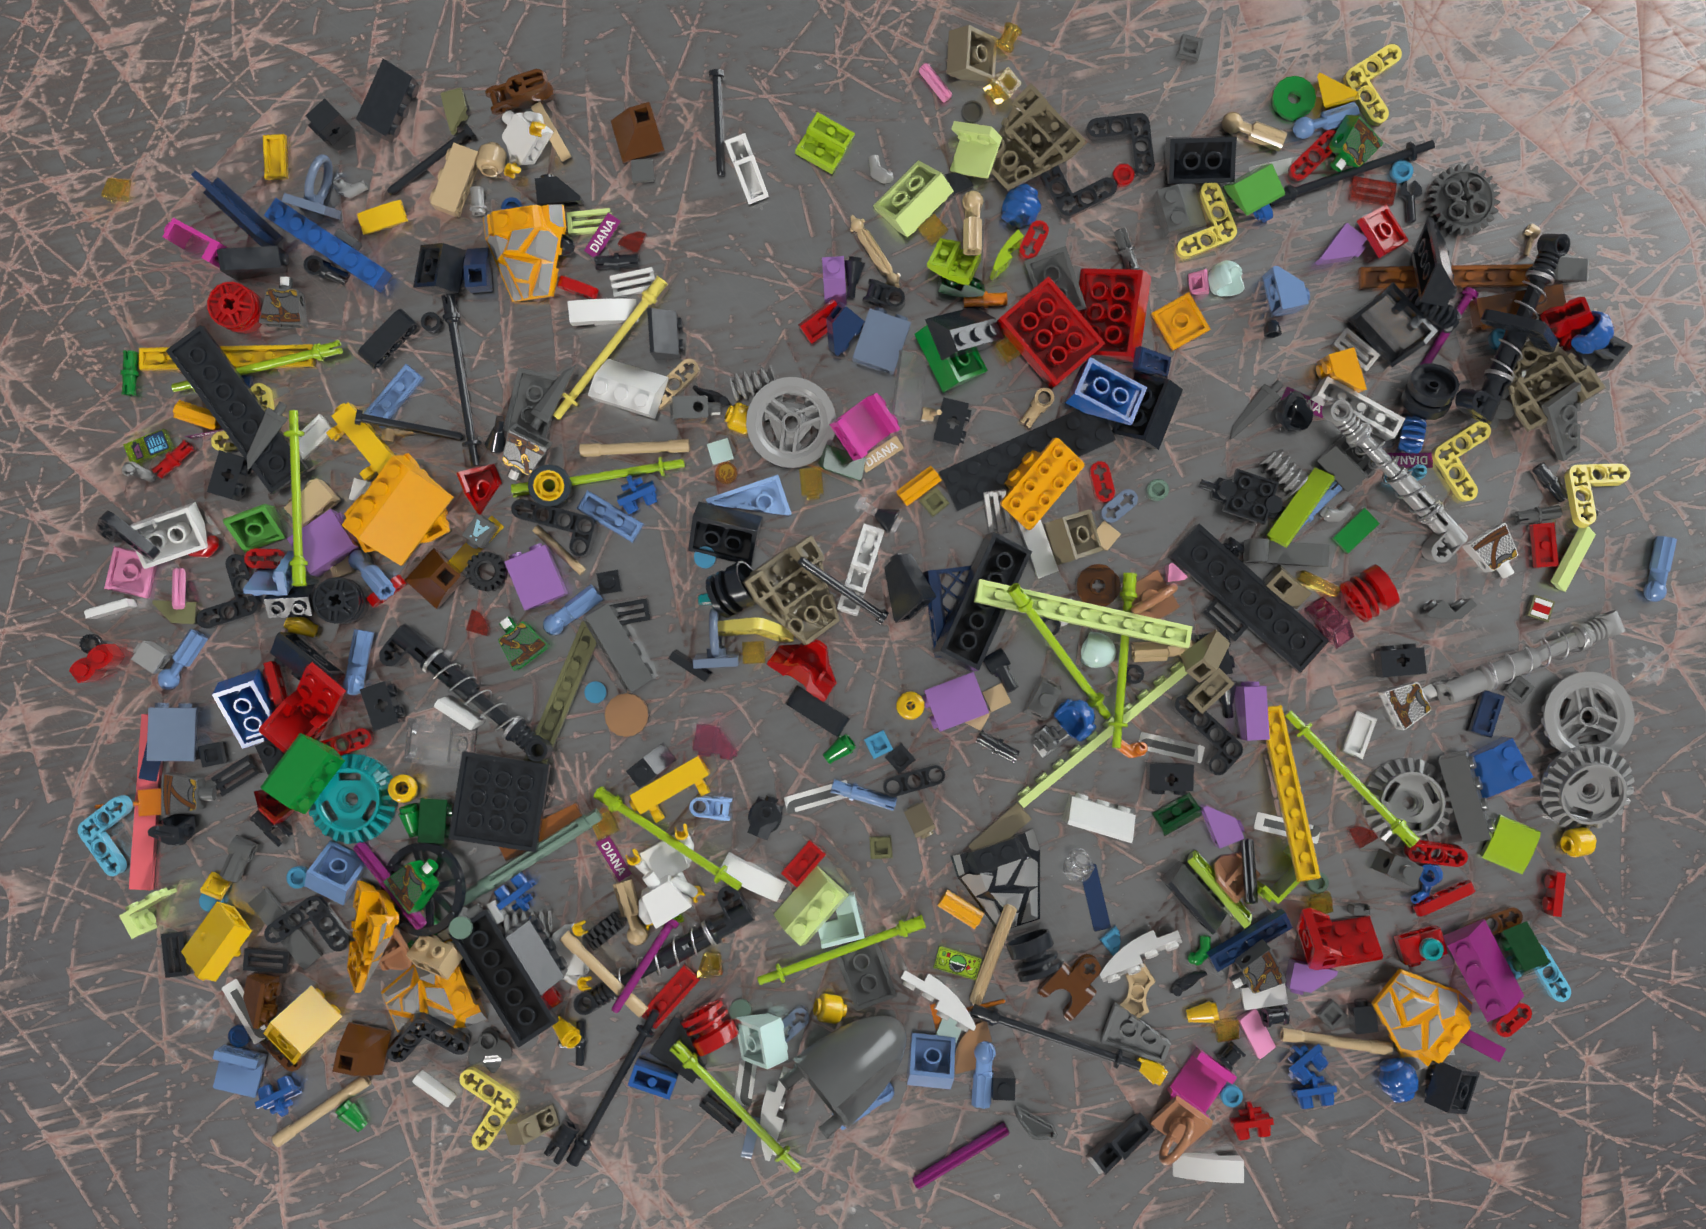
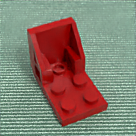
(304, 711)
(1337, 942)

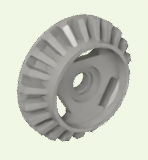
(815, 412)
(1611, 726)
(1600, 763)
(1410, 776)

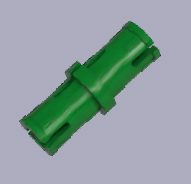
(129, 373)

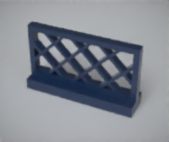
(239, 211)
(935, 607)

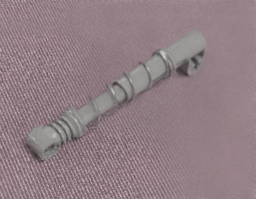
(1400, 479)
(1489, 675)

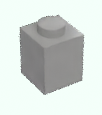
(151, 656)

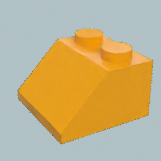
(1344, 368)

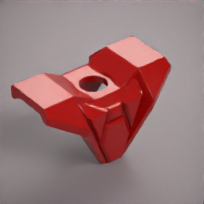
(807, 665)

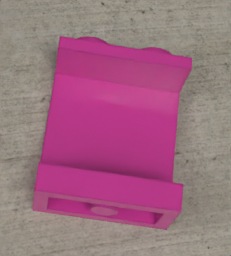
(180, 233)
(864, 426)
(1200, 1080)

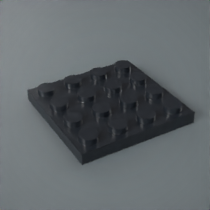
(499, 801)

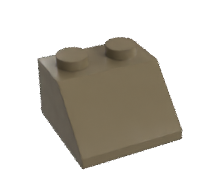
(971, 54)
(1072, 535)

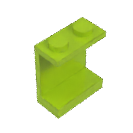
(1281, 887)

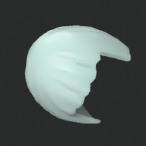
(1226, 279)
(1097, 650)

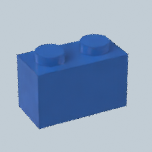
(653, 1078)

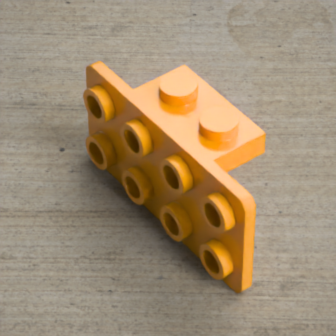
(1040, 482)

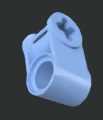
(713, 807)

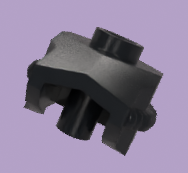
(764, 816)
(174, 829)

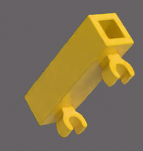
(363, 437)
(669, 785)

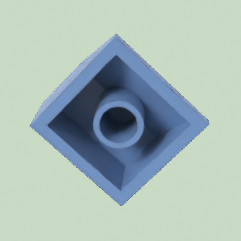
(1284, 292)
(335, 873)
(931, 1061)

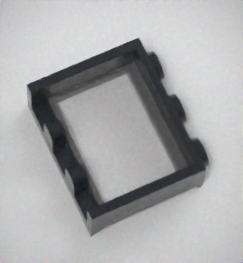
(1393, 325)

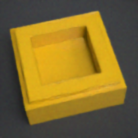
(215, 886)

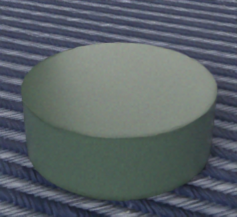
(1157, 490)
(1318, 885)
(460, 927)
(739, 1008)

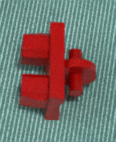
(1251, 1118)

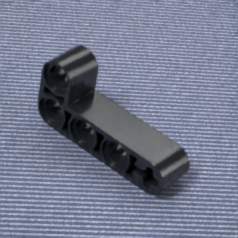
(554, 521)
(1204, 729)

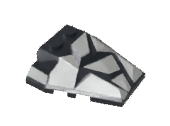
(1003, 875)

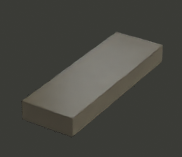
(1002, 828)

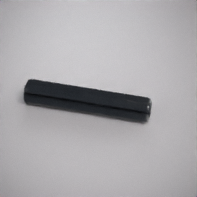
(1249, 871)

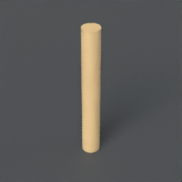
(559, 550)

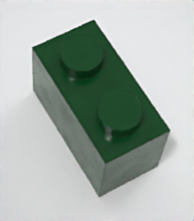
(435, 819)
(1523, 948)

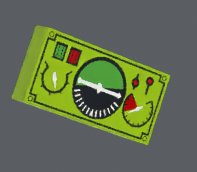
(957, 962)

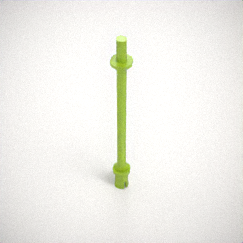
(318, 352)
(521, 489)
(298, 561)
(1128, 596)
(1025, 604)
(615, 804)
(1397, 825)
(903, 928)
(691, 1062)

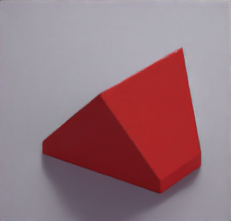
(479, 485)
(271, 807)

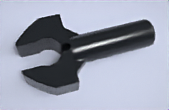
(1410, 199)

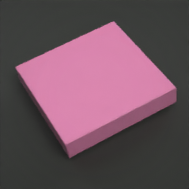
(128, 574)

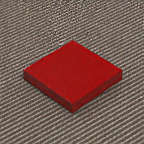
(1382, 231)

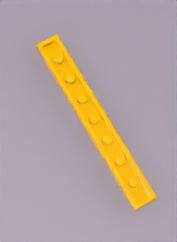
(158, 359)
(1291, 797)

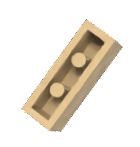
(455, 180)

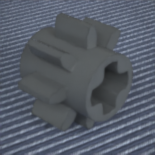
(1046, 738)

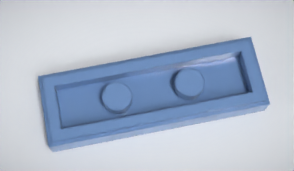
(395, 393)
(610, 516)

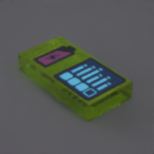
(149, 446)

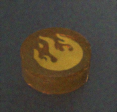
(726, 473)

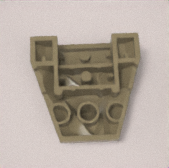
(1033, 140)
(1544, 375)
(793, 593)

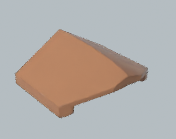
(1230, 875)
(395, 953)

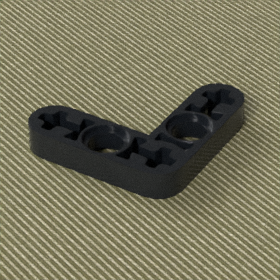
(1129, 130)
(1068, 197)
(1536, 330)
(111, 526)
(238, 604)
(315, 918)
(427, 1031)

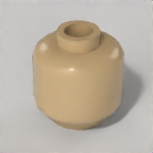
(491, 159)

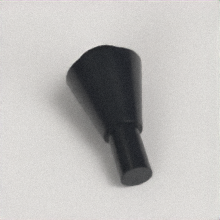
(853, 272)
(496, 438)
(1228, 700)

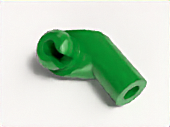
(1201, 955)

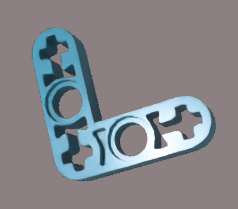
(99, 834)
(1556, 977)

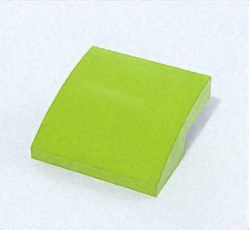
(824, 143)
(1004, 257)
(951, 263)
(1511, 844)

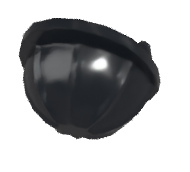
(1294, 412)

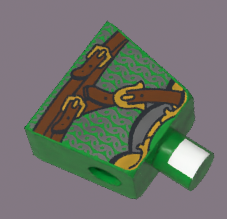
(1353, 143)
(521, 643)
(414, 884)

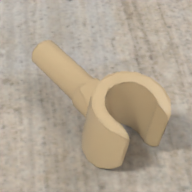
(1533, 232)
(929, 413)
(388, 434)

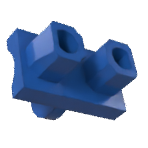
(628, 498)
(522, 885)
(1299, 1069)
(1325, 1093)
(277, 1100)

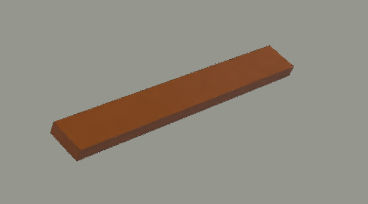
(1464, 276)

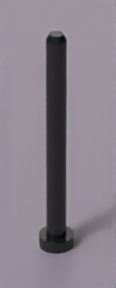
(716, 75)
(429, 161)
(406, 426)
(878, 614)

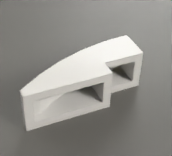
(746, 168)
(600, 311)
(754, 877)
(1209, 1167)

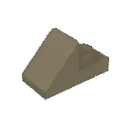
(1210, 690)

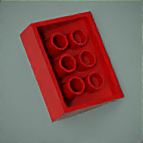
(1116, 309)
(1050, 333)

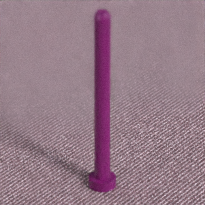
(1469, 294)
(631, 984)

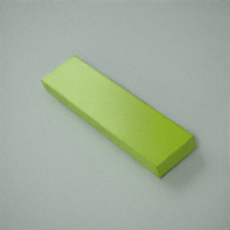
(1300, 507)
(1207, 874)

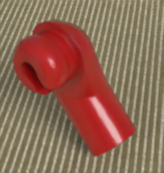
(212, 542)

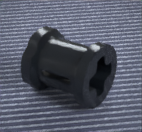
(1275, 1016)
(1231, 1055)

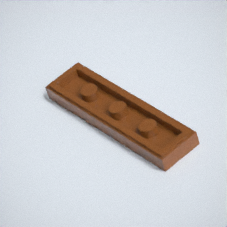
(549, 826)

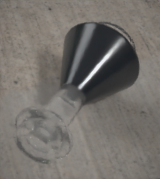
(888, 518)

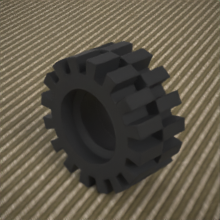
(473, 571)
(603, 931)

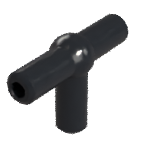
(580, 1047)

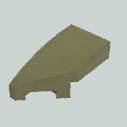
(454, 107)
(182, 616)

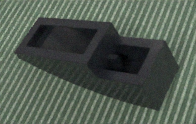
(1119, 1143)

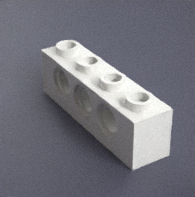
(1384, 421)

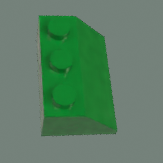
(952, 371)
(302, 773)

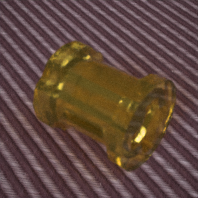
(1008, 37)

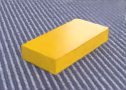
(275, 157)

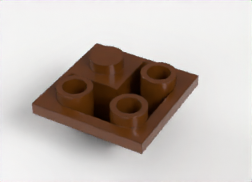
(637, 133)
(435, 578)
(261, 996)
(362, 1050)

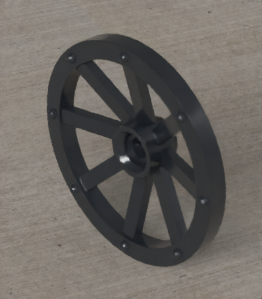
(459, 882)

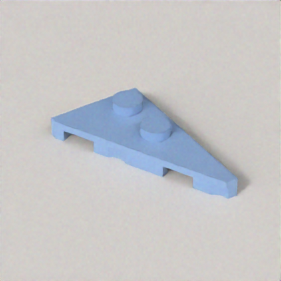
(759, 496)

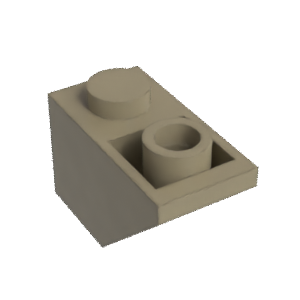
(1287, 587)
(1205, 655)
(920, 820)
(531, 1125)

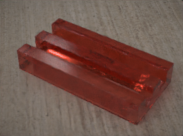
(1371, 199)

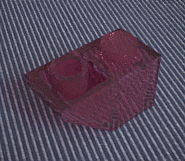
(1330, 622)
(713, 740)

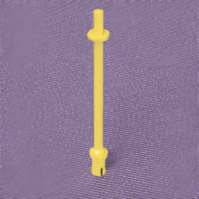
(648, 298)

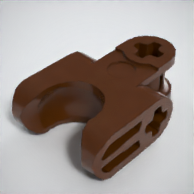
(520, 92)
(1074, 980)

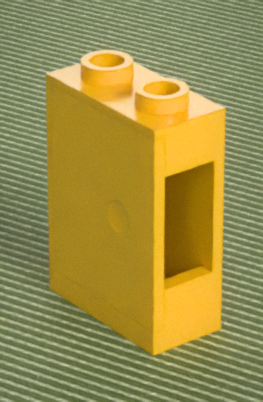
(216, 942)

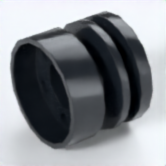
(727, 589)
(352, 598)
(1035, 961)

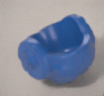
(1021, 206)
(1595, 335)
(1076, 718)
(1398, 1079)

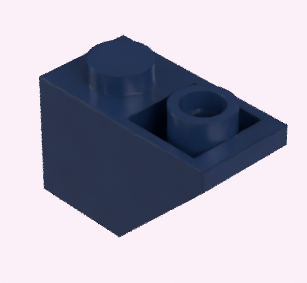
(477, 270)
(842, 327)

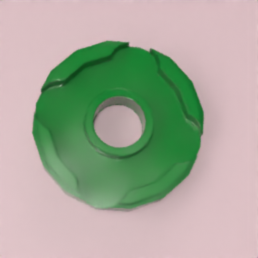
(1298, 86)

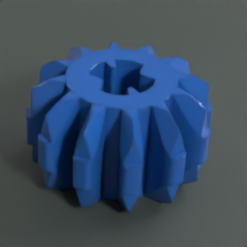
(1412, 434)

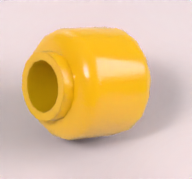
(736, 417)
(916, 699)
(395, 785)
(1578, 842)
(829, 1008)

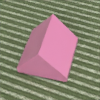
(1198, 282)
(1173, 573)

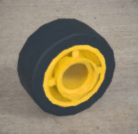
(537, 488)

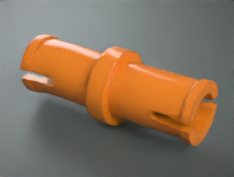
(986, 300)

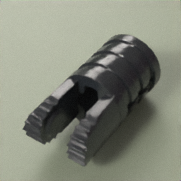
(267, 827)
(563, 1139)

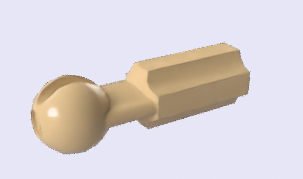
(1257, 132)
(972, 225)
(1155, 651)
(629, 909)

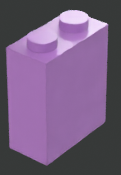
(326, 542)
(536, 577)
(955, 702)
(1251, 711)

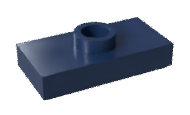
(1151, 362)
(1486, 713)

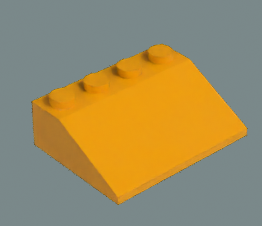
(397, 509)

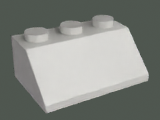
(628, 388)
(173, 533)
(1099, 817)

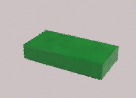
(1355, 530)

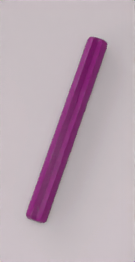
(381, 875)
(961, 1156)

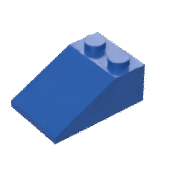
(1105, 393)
(245, 705)
(1500, 766)

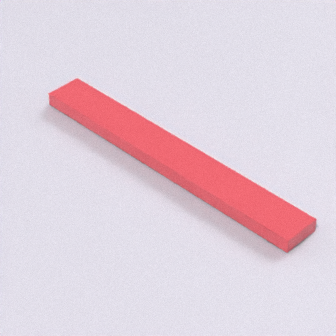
(143, 846)

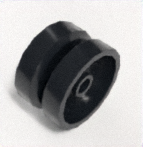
(1430, 391)

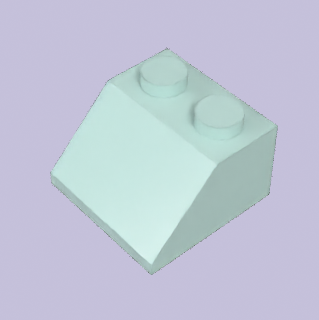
(762, 1040)

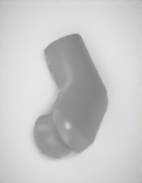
(1336, 515)

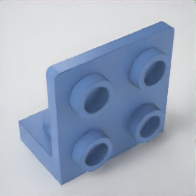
(272, 581)
(238, 1070)

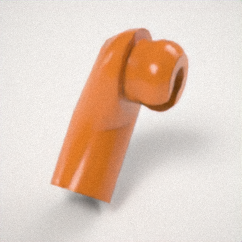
(1133, 750)

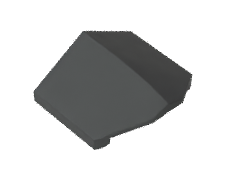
(1606, 358)
(1034, 1126)

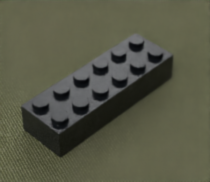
(974, 624)
(503, 981)

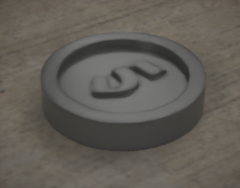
(972, 111)

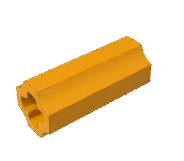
(195, 415)
(918, 485)
(960, 909)

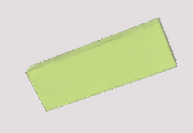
(1572, 558)

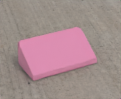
(1256, 1033)

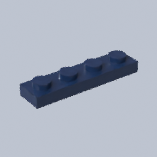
(1265, 929)

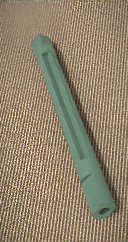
(528, 858)

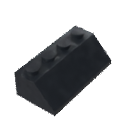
(1433, 267)

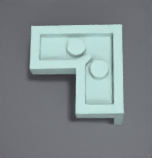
(845, 927)

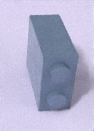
(881, 340)
(172, 732)

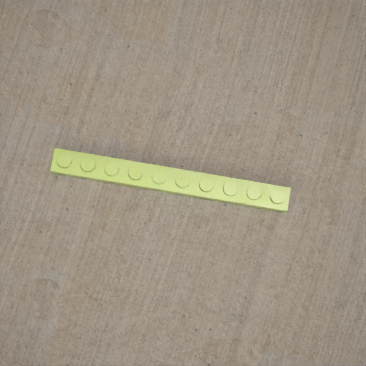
(1089, 615)
(1095, 739)

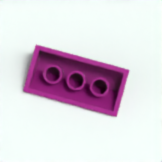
(1484, 969)

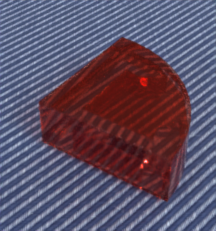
(633, 241)
(477, 623)
(1361, 836)

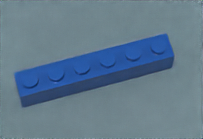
(328, 245)

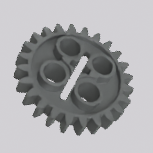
(1483, 198)

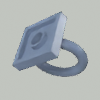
(310, 200)
(716, 653)

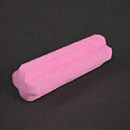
(935, 82)
(178, 588)

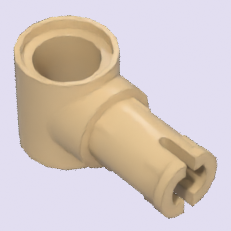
(1036, 408)

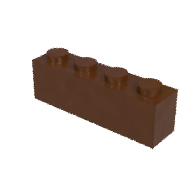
(1506, 303)

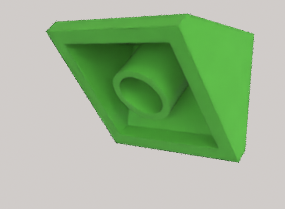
(1255, 189)
(255, 527)

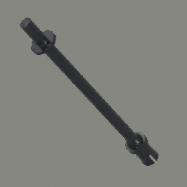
(1410, 152)
(452, 317)
(993, 1017)
(583, 1143)

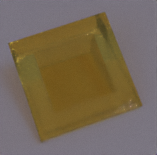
(116, 190)
(1006, 351)
(1321, 902)
(710, 966)
(1227, 1029)

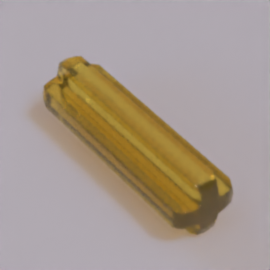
(1318, 583)

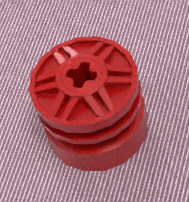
(246, 311)
(1370, 593)
(711, 1029)

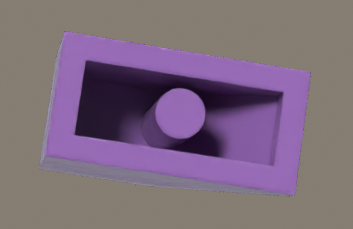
(1343, 246)
(834, 279)
(1222, 827)
(1302, 979)

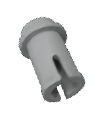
(477, 201)

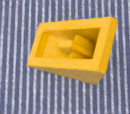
(1335, 93)

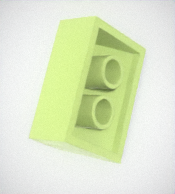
(913, 198)
(810, 906)

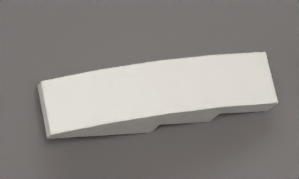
(1042, 556)
(861, 567)

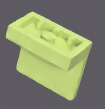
(975, 149)
(138, 918)

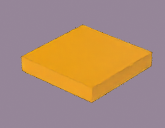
(1180, 321)

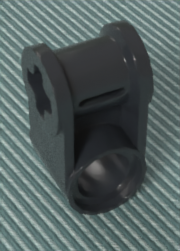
(882, 295)

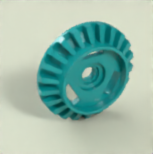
(373, 786)

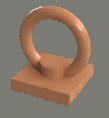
(1154, 596)
(1181, 1125)

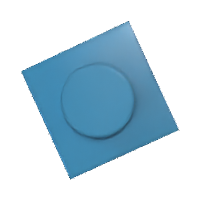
(878, 744)

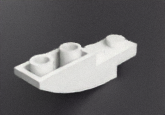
(1129, 957)
(948, 1003)
(771, 1118)

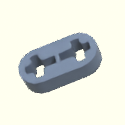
(1122, 510)
(799, 1025)
(749, 1141)

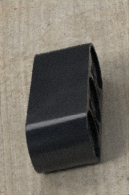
(387, 338)
(817, 711)
(902, 779)

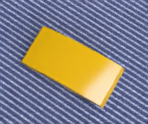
(382, 217)

